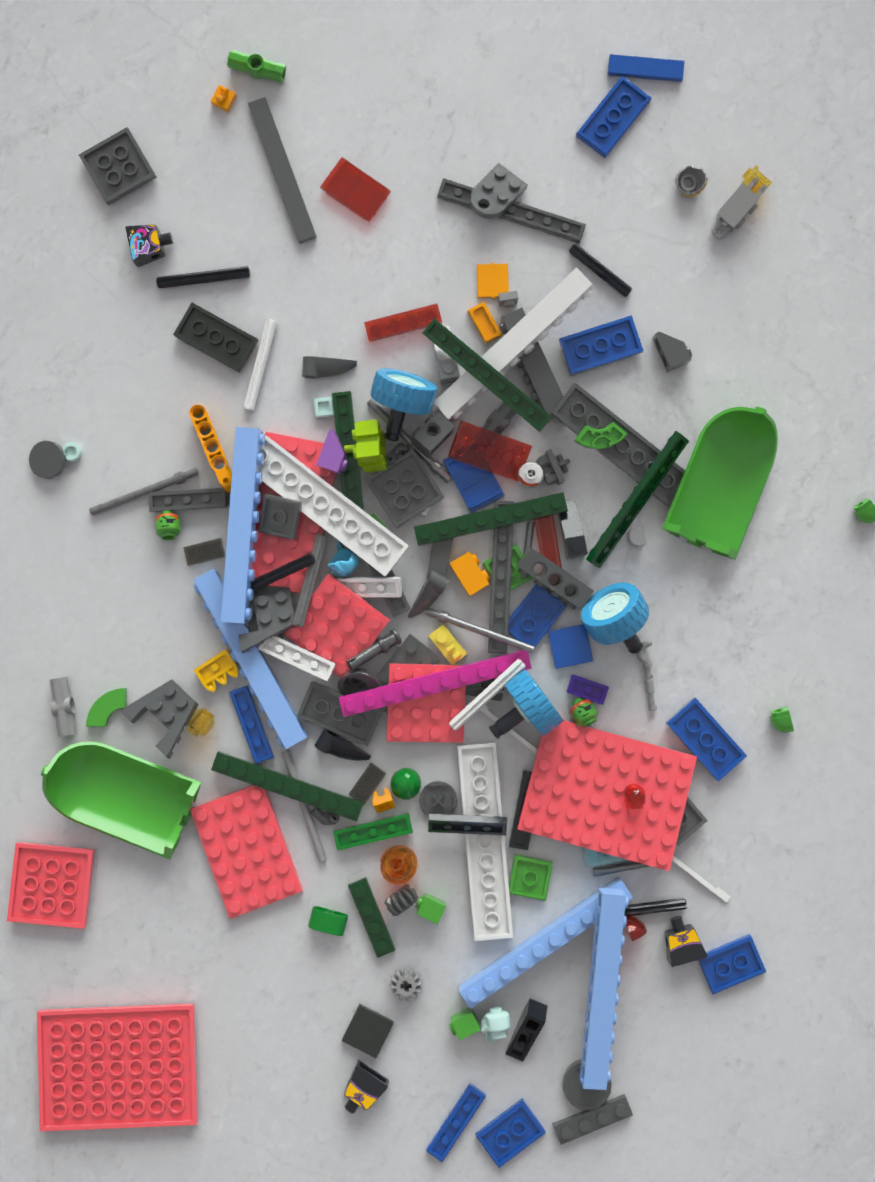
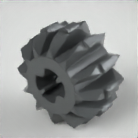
(401, 900)

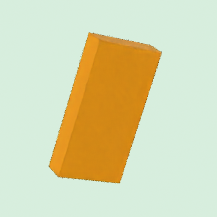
(484, 323)

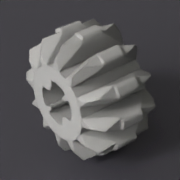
(399, 986)

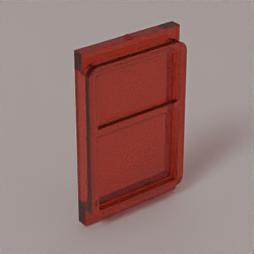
(355, 189)

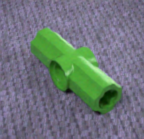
(267, 69)

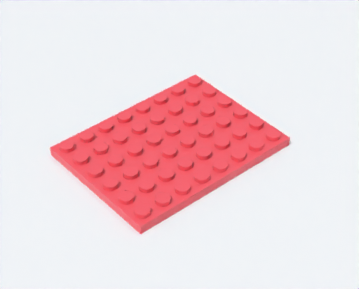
(581, 787)
(117, 1067)

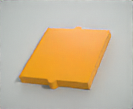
(492, 280)

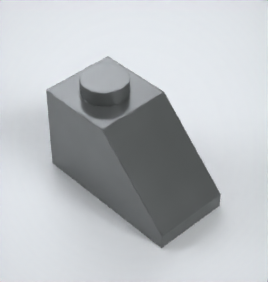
(672, 351)

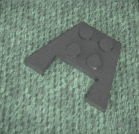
(273, 615)
(170, 706)

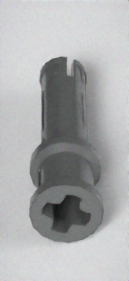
(381, 646)

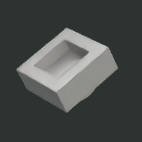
(508, 299)

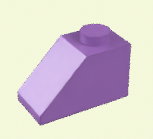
(333, 455)

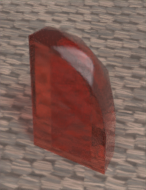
(635, 928)

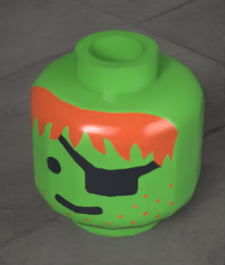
(167, 525)
(583, 712)

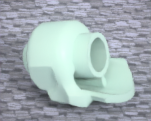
(495, 1024)

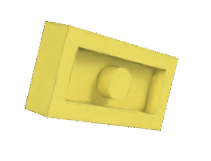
(447, 644)

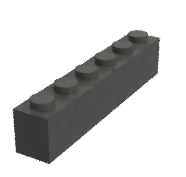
(535, 368)

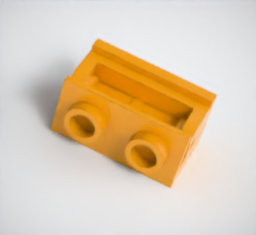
(469, 573)

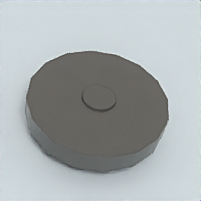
(577, 1096)

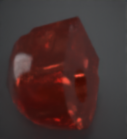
(634, 796)

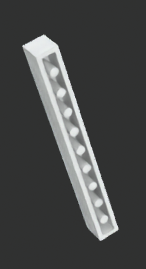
(517, 341)

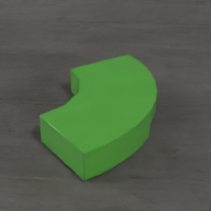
(600, 438)
(105, 706)

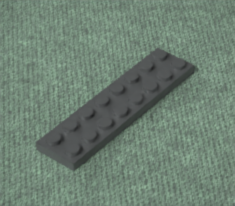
(631, 454)

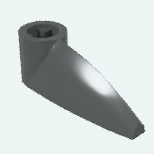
(325, 367)
(429, 593)

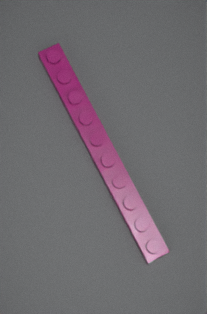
(430, 683)

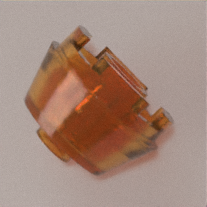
(398, 864)

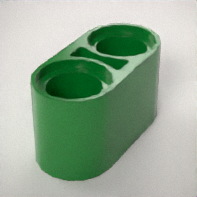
(328, 921)

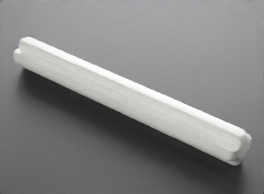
(260, 364)
(486, 695)

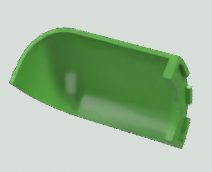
(724, 480)
(120, 795)

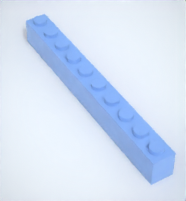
(242, 524)
(253, 665)
(534, 948)
(603, 988)

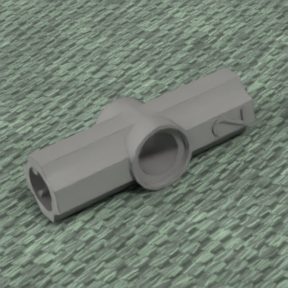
(62, 706)

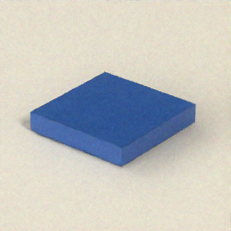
(570, 646)

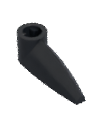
(338, 746)

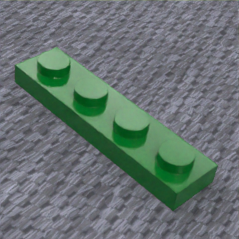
(373, 831)

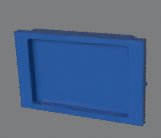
(474, 484)

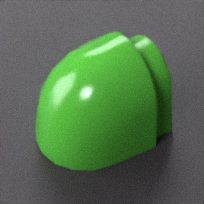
(865, 511)
(781, 720)

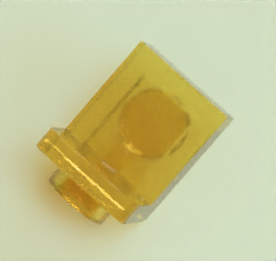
(750, 174)

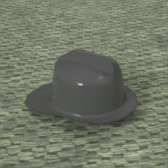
(356, 681)

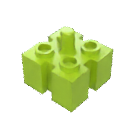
(369, 446)

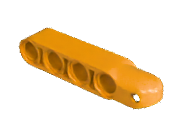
(204, 423)

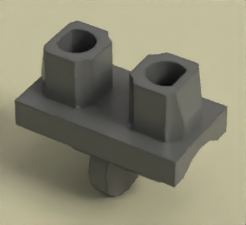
(555, 476)

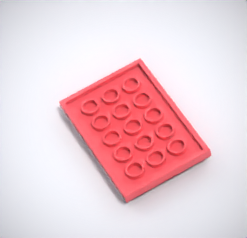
(246, 850)

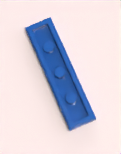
(645, 68)
(251, 724)
(455, 1122)

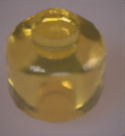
(201, 722)

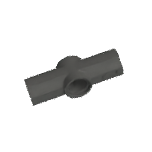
(499, 419)

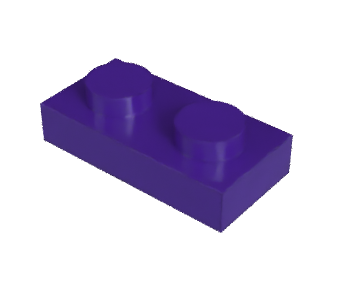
(587, 689)

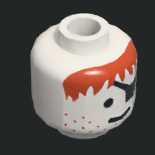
(523, 475)

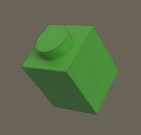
(430, 908)
(464, 1023)

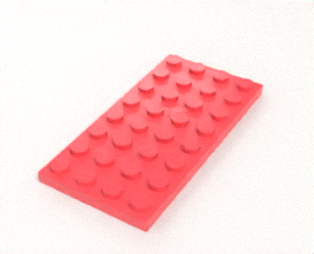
(278, 551)

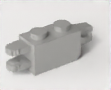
(736, 208)

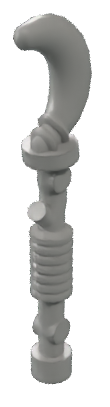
(649, 682)

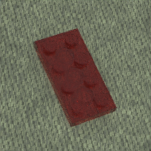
(489, 450)

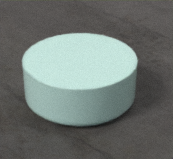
(72, 451)

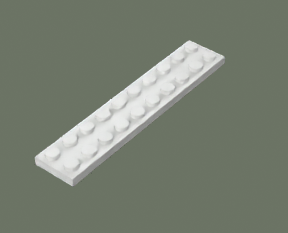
(331, 509)
(485, 852)

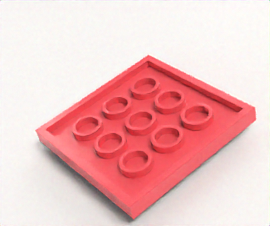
(338, 624)
(424, 717)
(50, 885)

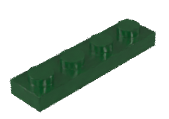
(371, 917)

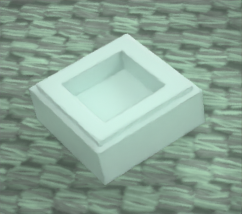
(323, 407)

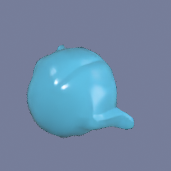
(343, 562)

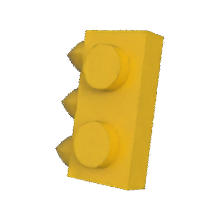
(216, 670)

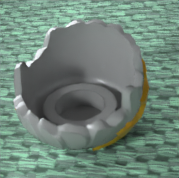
(691, 180)

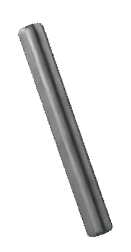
(309, 581)

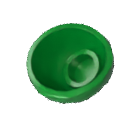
(405, 783)

